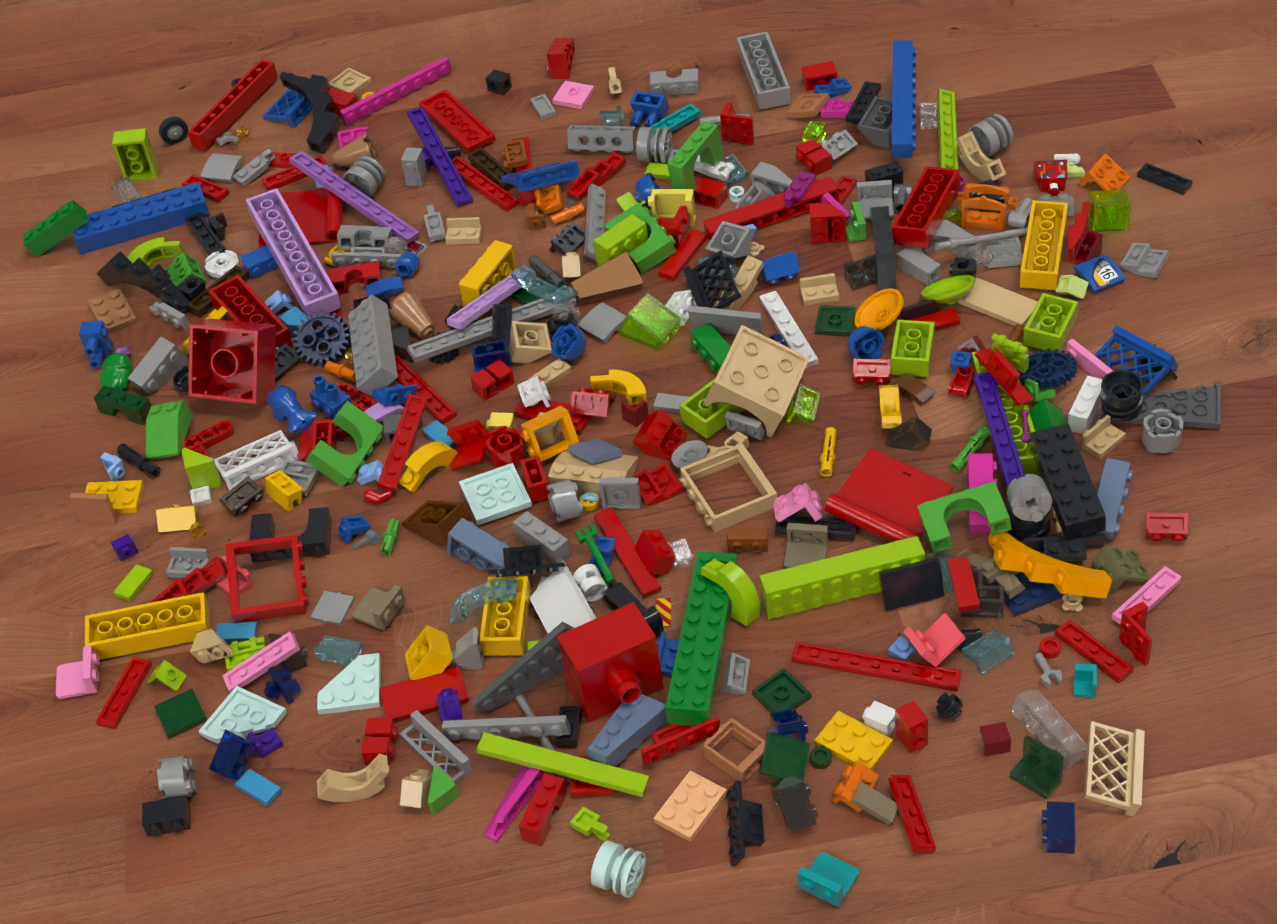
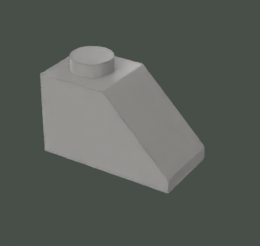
(754, 194)
(468, 651)

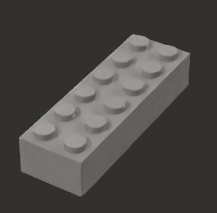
(763, 70)
(372, 345)

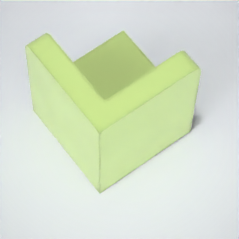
(1072, 286)

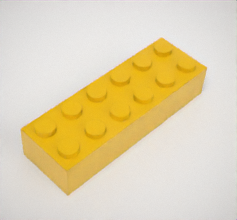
(1044, 245)
(147, 626)

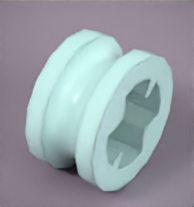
(736, 193)

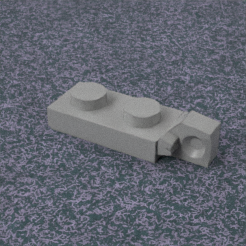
(254, 168)
(434, 224)
(170, 314)

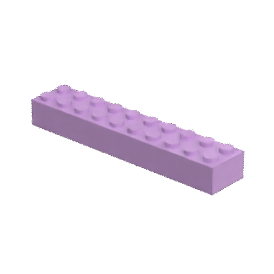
(293, 253)

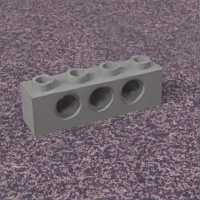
(626, 134)

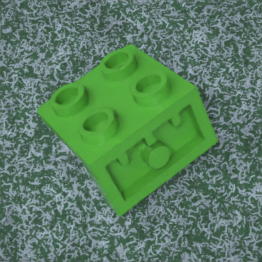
(183, 268)

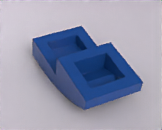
(835, 88)
(391, 285)
(606, 546)

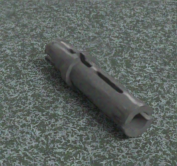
(550, 275)

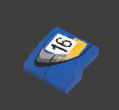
(1100, 273)

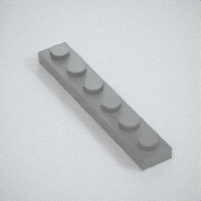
(594, 218)
(507, 727)

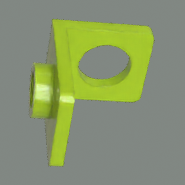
(627, 201)
(168, 675)

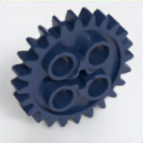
(321, 338)
(1049, 368)

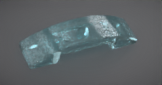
(527, 279)
(480, 595)

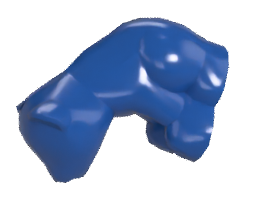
(286, 405)

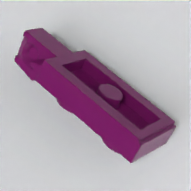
(798, 188)

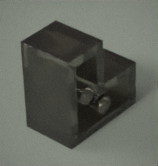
(990, 599)
(793, 799)

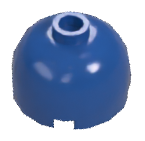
(644, 188)
(568, 343)
(865, 343)

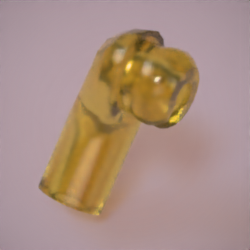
(241, 131)

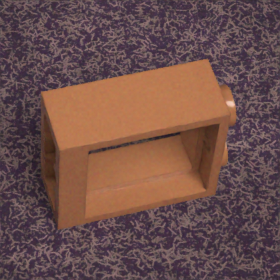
(750, 765)

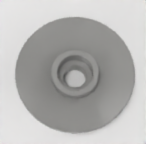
(689, 453)

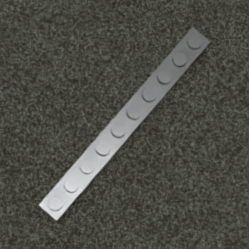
(477, 330)

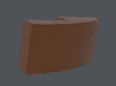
(914, 388)

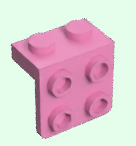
(798, 498)
(78, 677)

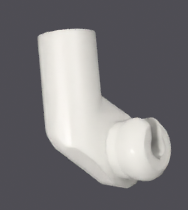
(1075, 158)

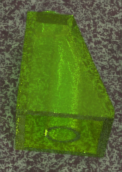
(1109, 210)
(650, 323)

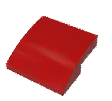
(658, 484)

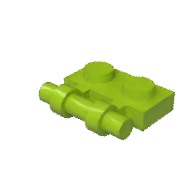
(1012, 351)
(244, 650)

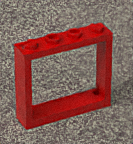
(271, 610)

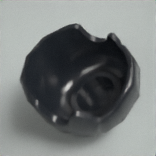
(181, 379)

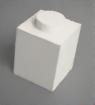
(880, 718)

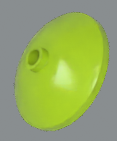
(949, 289)

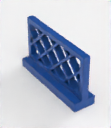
(296, 109)
(543, 175)
(1144, 349)

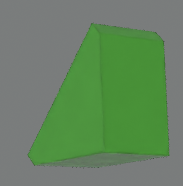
(442, 791)

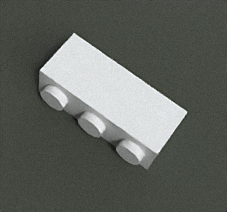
(1085, 405)

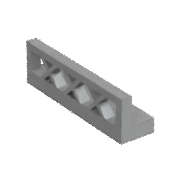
(439, 742)

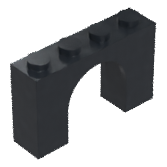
(314, 539)

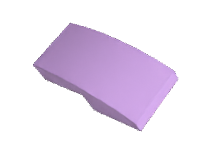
(378, 411)

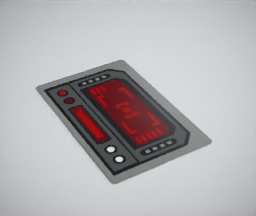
(416, 247)

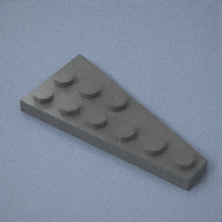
(1196, 407)
(529, 671)

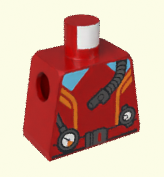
(1050, 175)

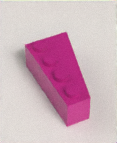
(979, 472)

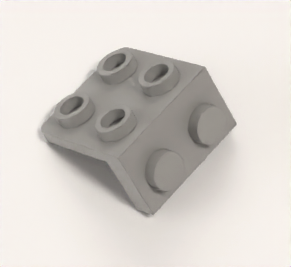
(875, 195)

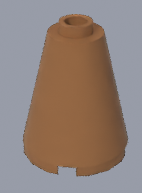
(352, 151)
(410, 312)

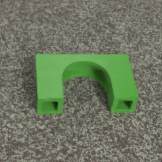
(703, 142)
(656, 248)
(340, 466)
(982, 499)

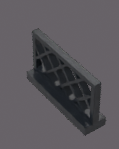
(701, 291)

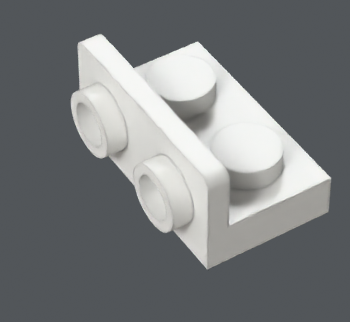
(680, 303)
(533, 391)

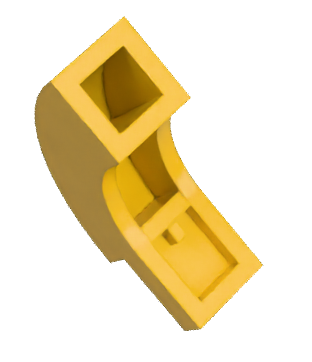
(621, 383)
(889, 406)
(425, 460)

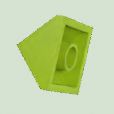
(201, 470)

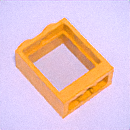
(560, 414)

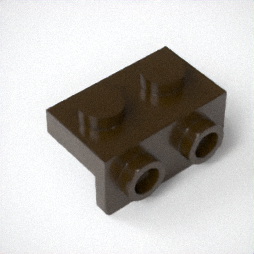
(242, 496)

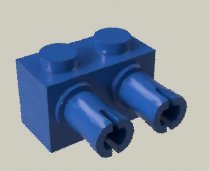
(648, 105)
(95, 342)
(327, 397)

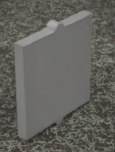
(332, 607)

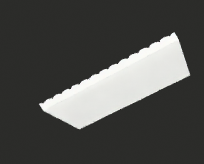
(561, 600)

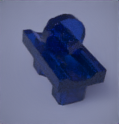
(279, 686)

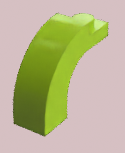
(156, 250)
(739, 588)

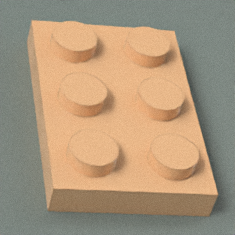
(690, 806)

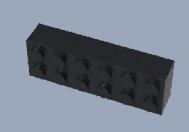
(1067, 481)

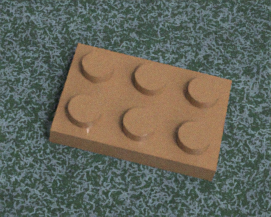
(113, 311)

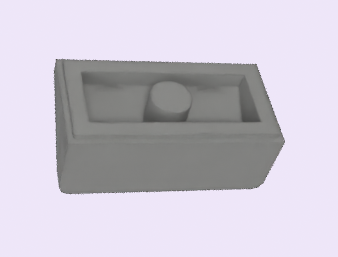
(735, 675)

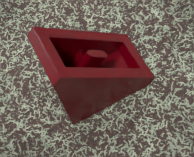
(1088, 247)

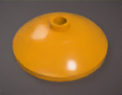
(880, 309)

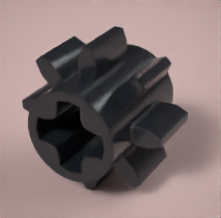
(949, 706)

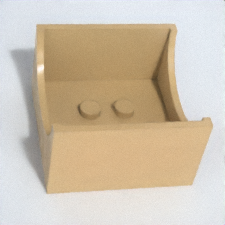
(758, 377)

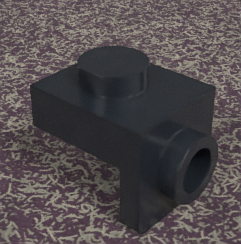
(554, 323)

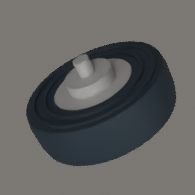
(173, 130)

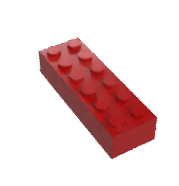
(926, 207)
(246, 306)

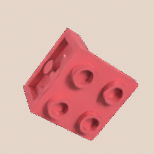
(937, 640)

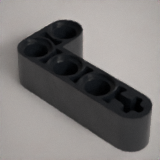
(619, 596)

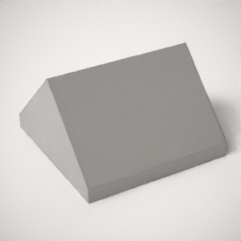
(731, 239)

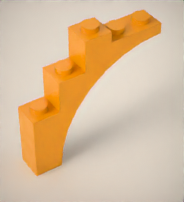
(1066, 577)

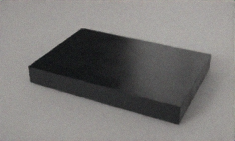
(911, 583)

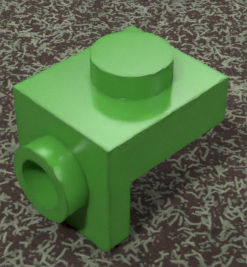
(1036, 392)

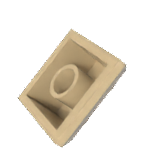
(528, 341)

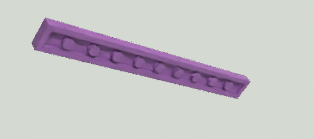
(353, 196)

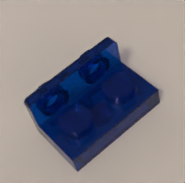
(789, 721)

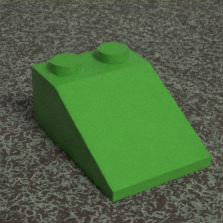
(167, 429)

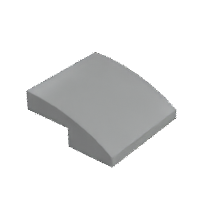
(221, 167)
(1005, 252)
(1144, 260)
(602, 322)

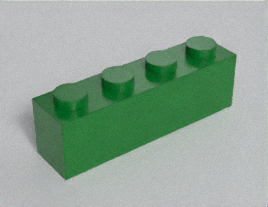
(55, 228)
(709, 345)

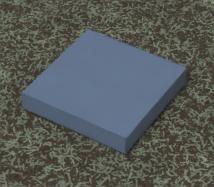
(595, 451)

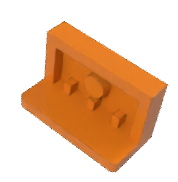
(549, 199)
(852, 776)

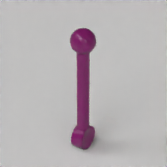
(1025, 438)

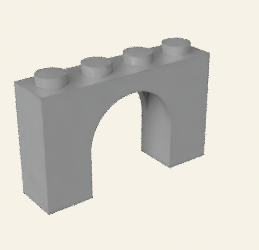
(921, 267)

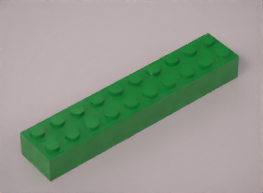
(700, 647)

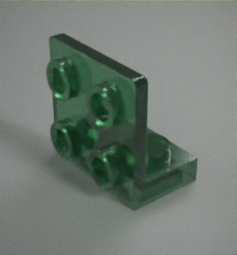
(1039, 768)

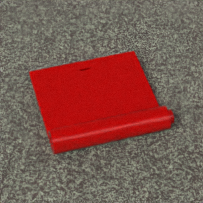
(317, 214)
(885, 497)

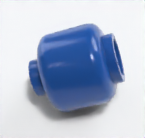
(407, 264)

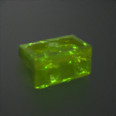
(803, 404)

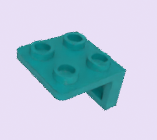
(828, 878)

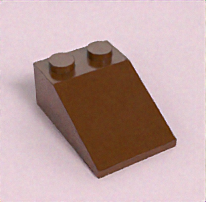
(436, 520)

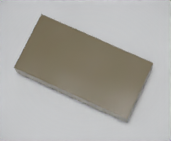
(874, 803)

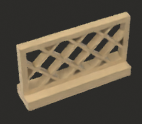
(1133, 767)

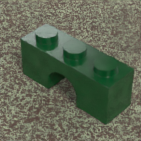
(113, 400)

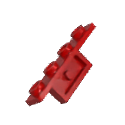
(1004, 374)
(677, 737)

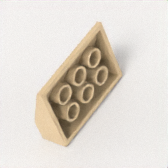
(587, 474)

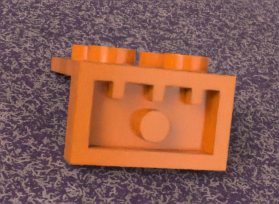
(1105, 174)

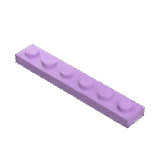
(483, 303)

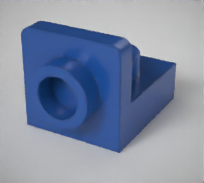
(960, 360)
(352, 525)

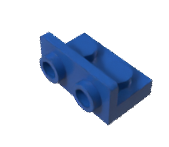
(394, 395)
(667, 653)

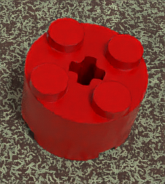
(505, 446)

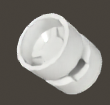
(590, 582)

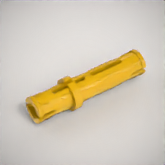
(826, 466)

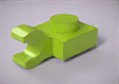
(588, 822)

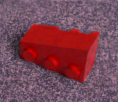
(560, 58)

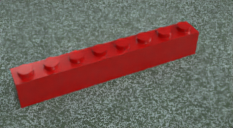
(232, 104)
(772, 209)

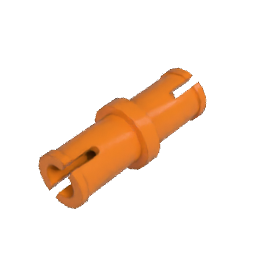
(567, 214)
(342, 371)

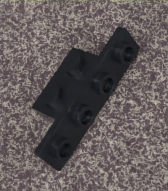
(1065, 550)
(524, 559)
(744, 823)

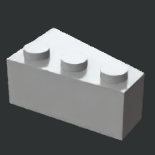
(158, 366)

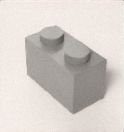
(414, 167)

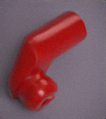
(377, 497)

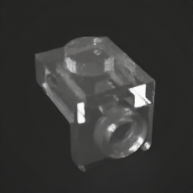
(683, 555)

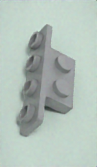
(364, 255)

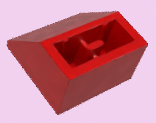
(827, 223)
(317, 431)
(659, 435)

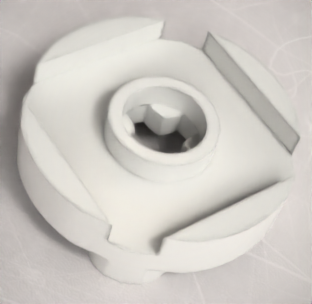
(227, 259)

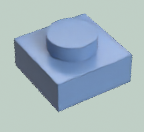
(902, 649)

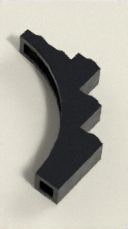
(325, 121)
(883, 247)
(139, 274)

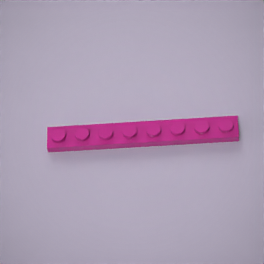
(395, 91)

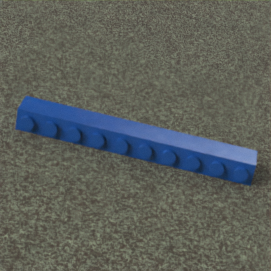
(902, 99)

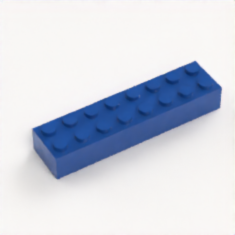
(140, 218)

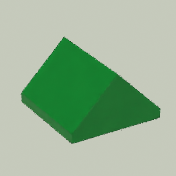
(1046, 415)

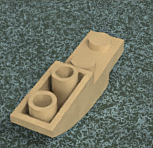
(745, 281)

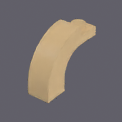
(976, 161)
(353, 786)

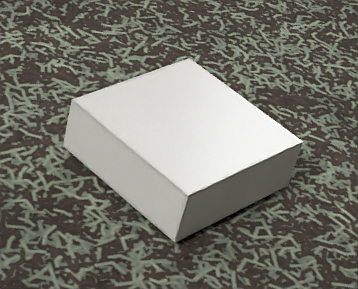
(201, 496)

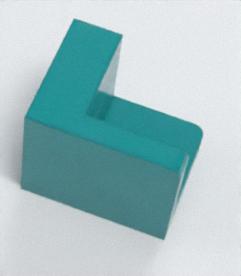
(1085, 680)

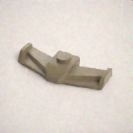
(992, 572)

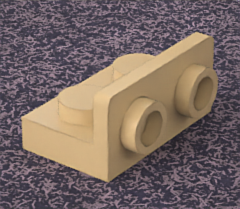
(463, 230)
(819, 289)
(1102, 438)

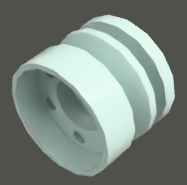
(618, 869)

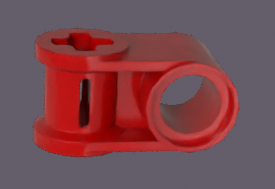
(962, 382)

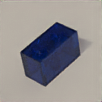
(489, 352)
(232, 754)
(1059, 827)

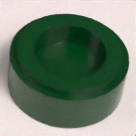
(820, 757)

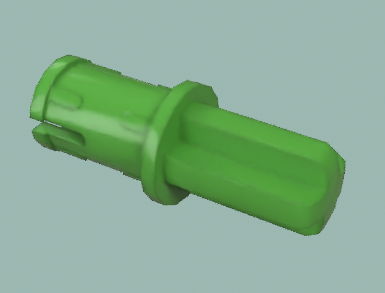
(389, 537)

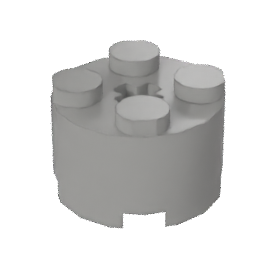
(1162, 431)
(1029, 497)
(564, 500)
(176, 776)

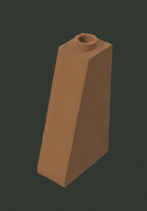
(607, 278)

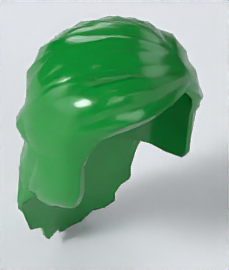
(116, 371)

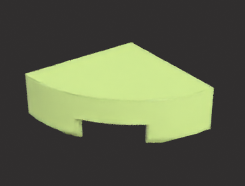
(1074, 171)

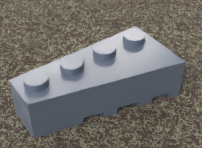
(1113, 492)
(476, 546)
(627, 730)

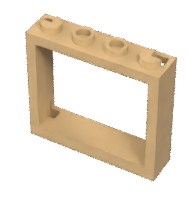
(720, 461)

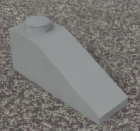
(771, 177)

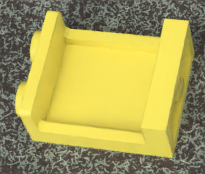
(666, 202)

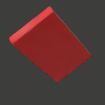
(421, 694)

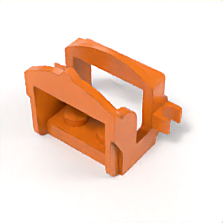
(981, 219)

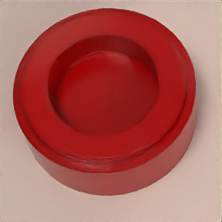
(1050, 648)

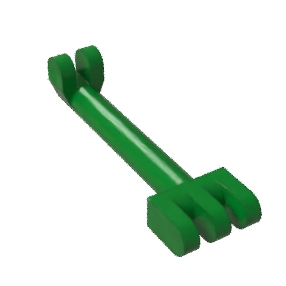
(589, 538)

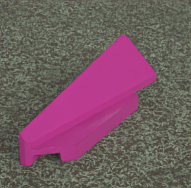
(514, 801)

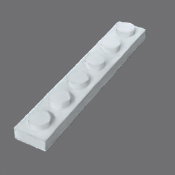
(787, 326)

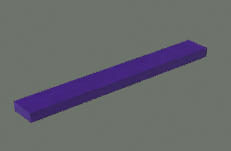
(440, 157)
(998, 427)

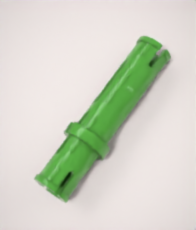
(974, 443)

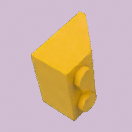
(428, 654)

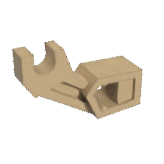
(614, 83)
(736, 439)

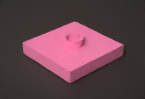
(573, 95)

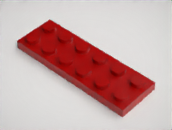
(457, 121)

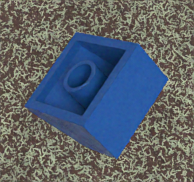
(779, 267)

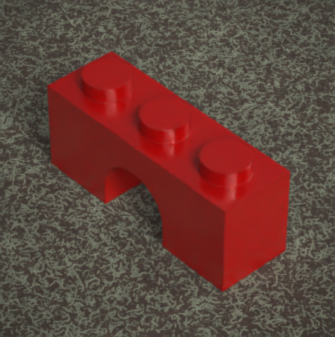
(345, 276)
(536, 820)

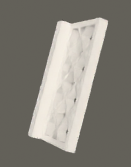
(262, 465)

